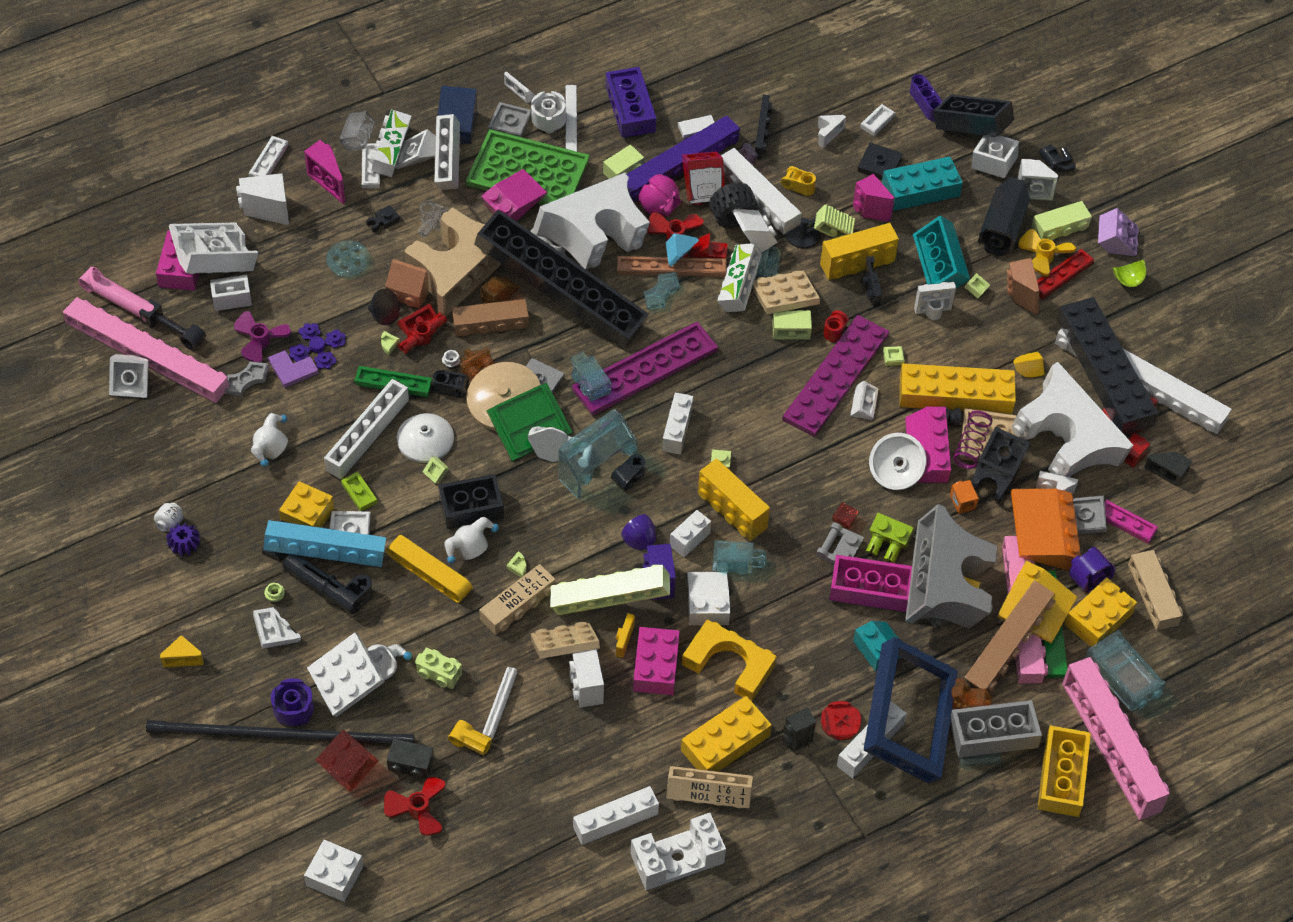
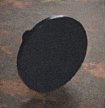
(804, 235)
(385, 307)

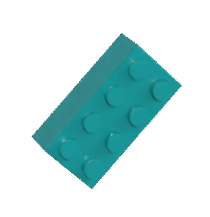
(923, 183)

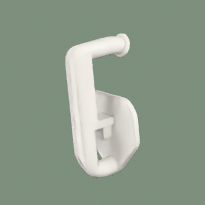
(547, 442)

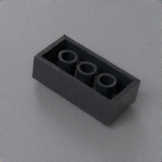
(974, 115)

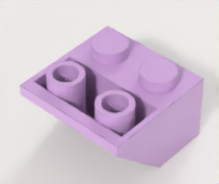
(1118, 233)

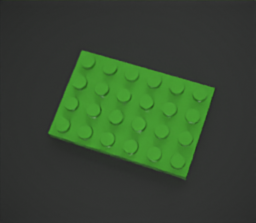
(551, 166)

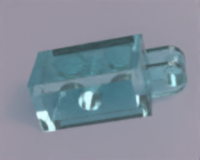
(590, 376)
(737, 557)

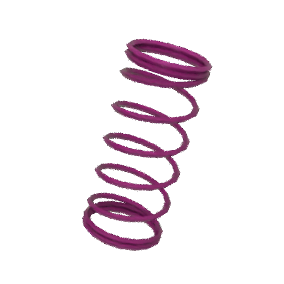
(966, 466)

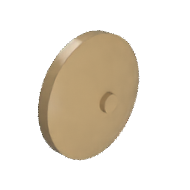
(495, 386)

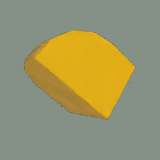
(1030, 365)

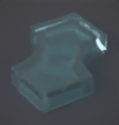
(665, 286)

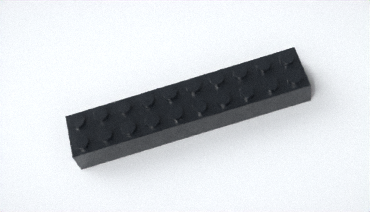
(561, 279)

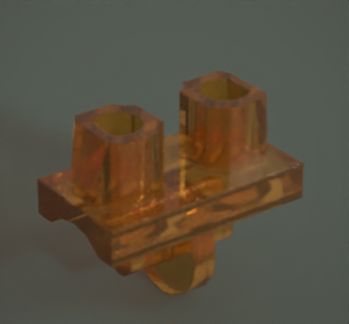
(475, 360)

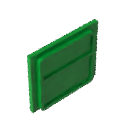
(521, 413)

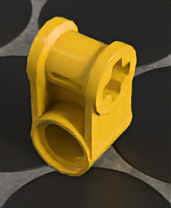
(800, 181)

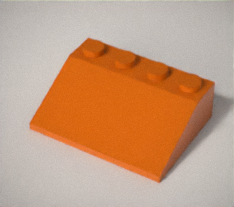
(1046, 526)

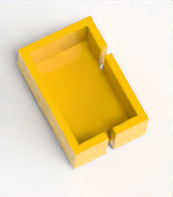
(1098, 610)

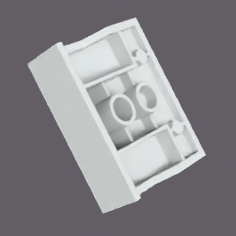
(212, 248)

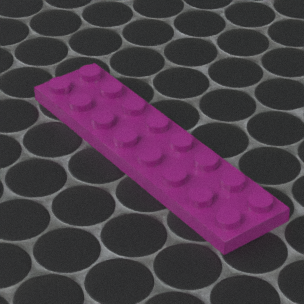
(651, 365)
(835, 376)

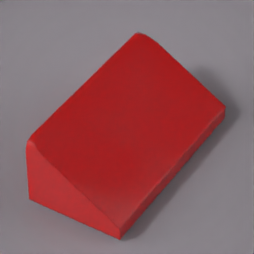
(424, 314)

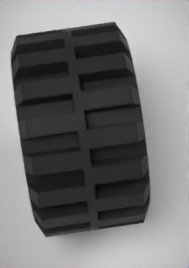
(730, 198)

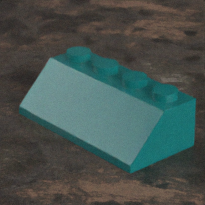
(941, 253)

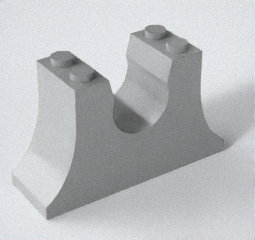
(940, 561)

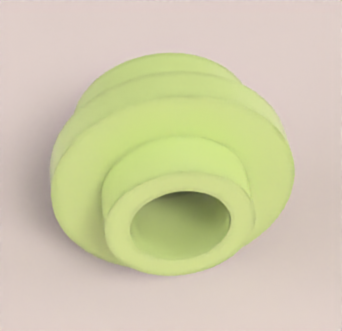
(274, 587)

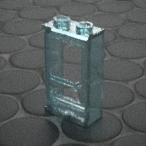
(1126, 671)

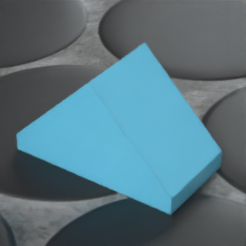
(678, 246)

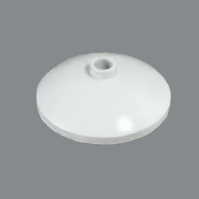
(422, 445)
(886, 455)

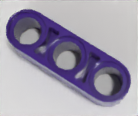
(924, 95)

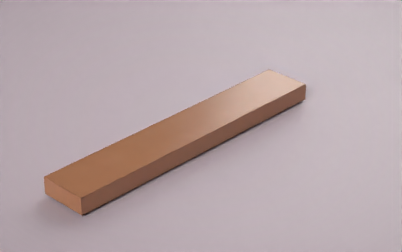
(659, 265)

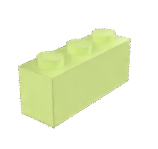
(1062, 221)

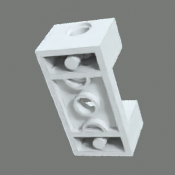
(699, 846)

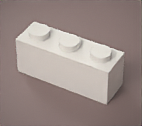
(677, 423)

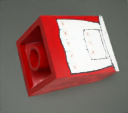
(702, 176)

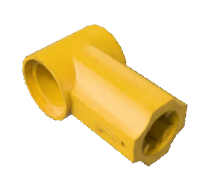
(465, 735)

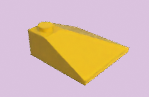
(1053, 618)

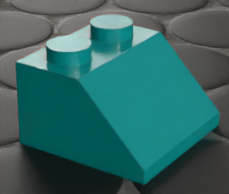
(870, 639)

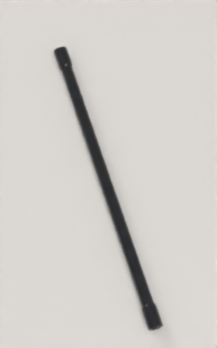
(156, 726)

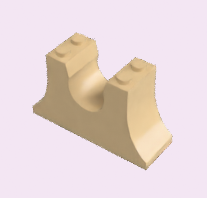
(456, 271)

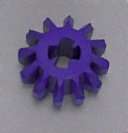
(183, 539)

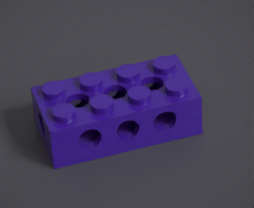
(630, 83)

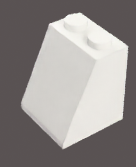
(263, 198)

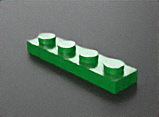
(380, 378)

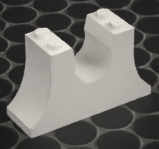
(587, 216)
(1073, 415)

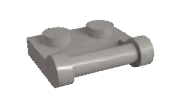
(847, 546)

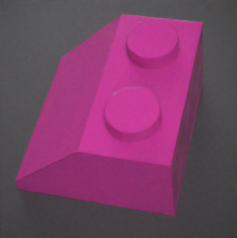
(873, 199)

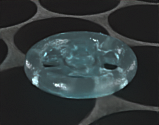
(352, 269)

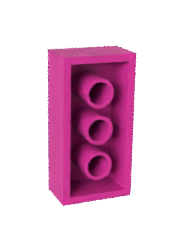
(870, 583)

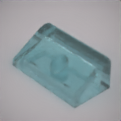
(769, 263)

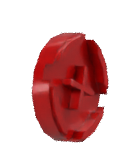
(841, 720)

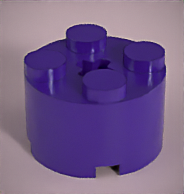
(1091, 569)
(292, 702)

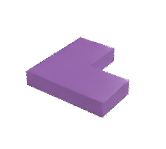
(289, 372)

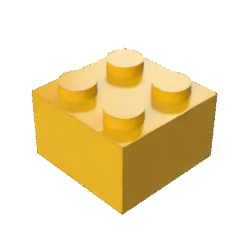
(307, 506)

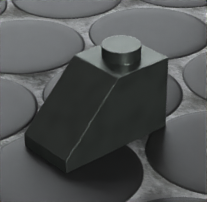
(1169, 466)

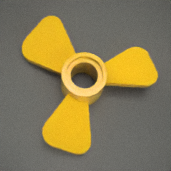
(1044, 250)

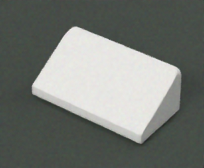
(518, 88)
(864, 401)

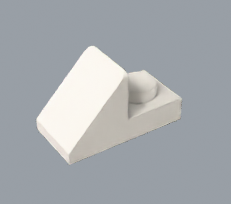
(829, 128)
(1054, 481)

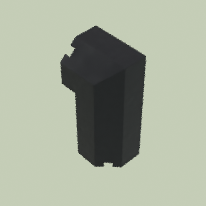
(1005, 217)

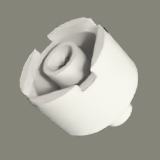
(548, 111)

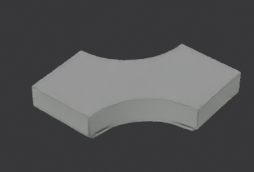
(251, 375)

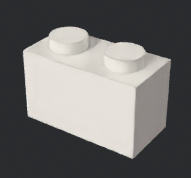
(690, 533)

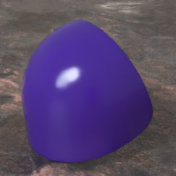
(639, 532)

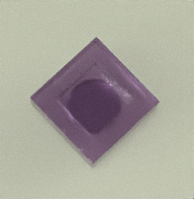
(748, 153)

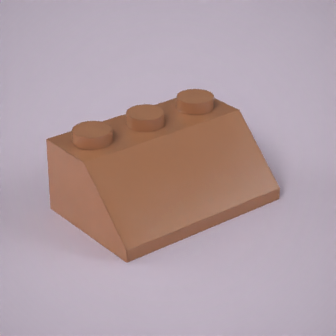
(1023, 285)

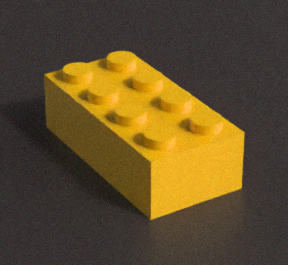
(849, 252)
(733, 499)
(726, 736)
(1064, 771)

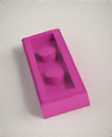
(1129, 522)

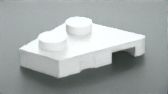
(273, 629)

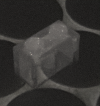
(357, 131)

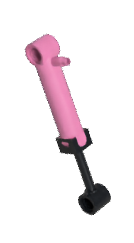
(148, 311)

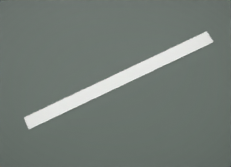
(571, 123)

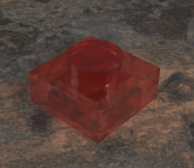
(845, 515)

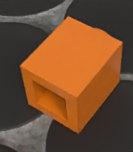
(964, 496)

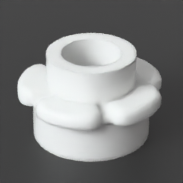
(451, 355)

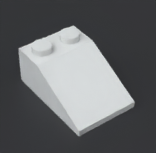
(708, 598)

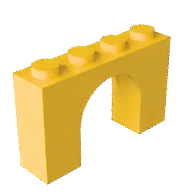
(713, 639)

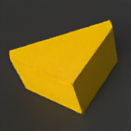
(181, 653)

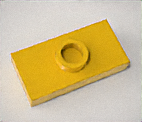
(624, 634)

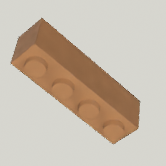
(490, 317)

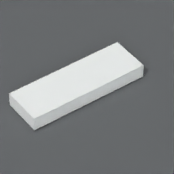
(269, 157)
(369, 178)

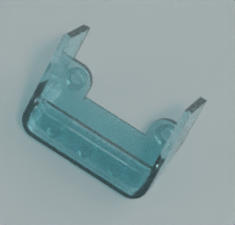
(593, 447)

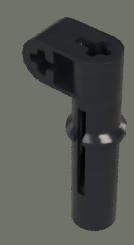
(328, 586)

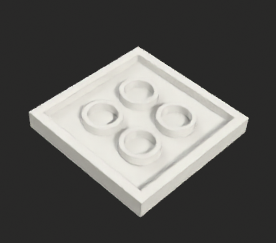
(345, 674)

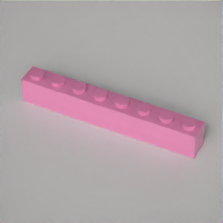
(1030, 661)

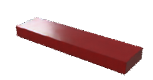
(1063, 273)

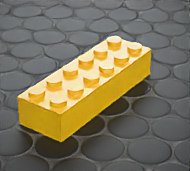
(957, 388)

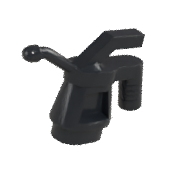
(1052, 157)

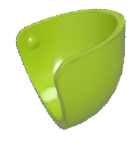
(1131, 274)

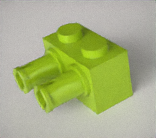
(891, 531)

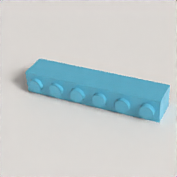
(324, 543)

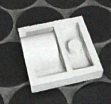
(934, 299)

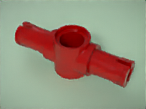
(422, 333)

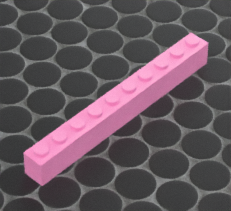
(161, 357)

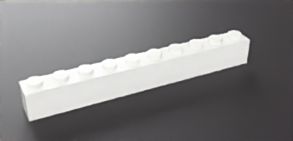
(1172, 392)

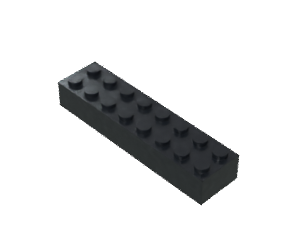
(1107, 366)

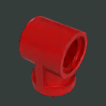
(835, 325)

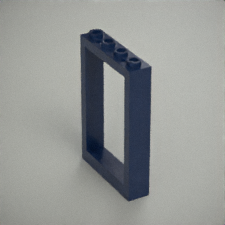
(889, 751)

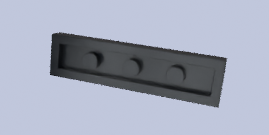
(764, 120)

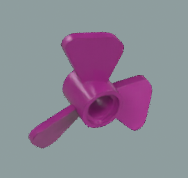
(259, 336)

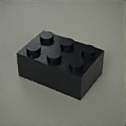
(470, 500)

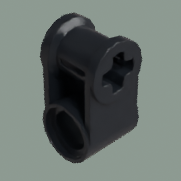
(449, 383)
(629, 471)

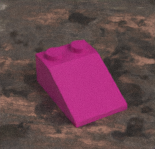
(324, 169)
(514, 195)

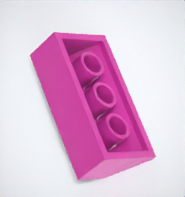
(930, 429)

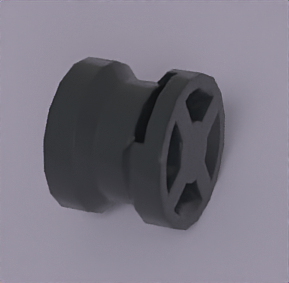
(953, 417)

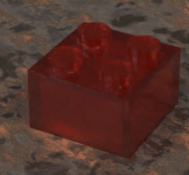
(346, 760)

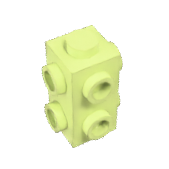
(439, 668)

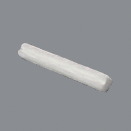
(500, 702)

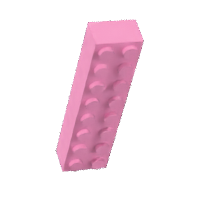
(1115, 738)

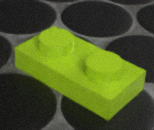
(359, 491)

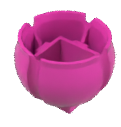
(660, 195)

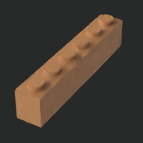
(1010, 637)

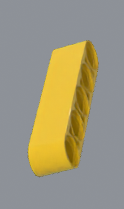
(429, 568)

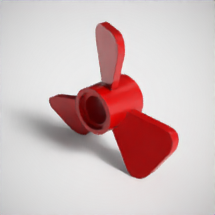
(660, 225)
(397, 804)

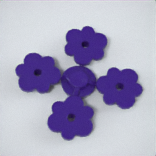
(317, 344)

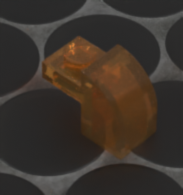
(967, 698)

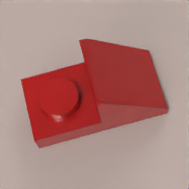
(708, 249)

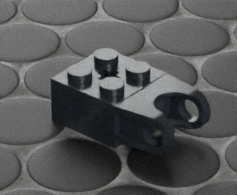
(998, 468)

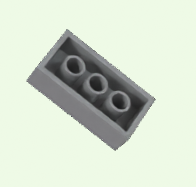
(995, 728)

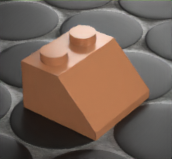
(408, 283)

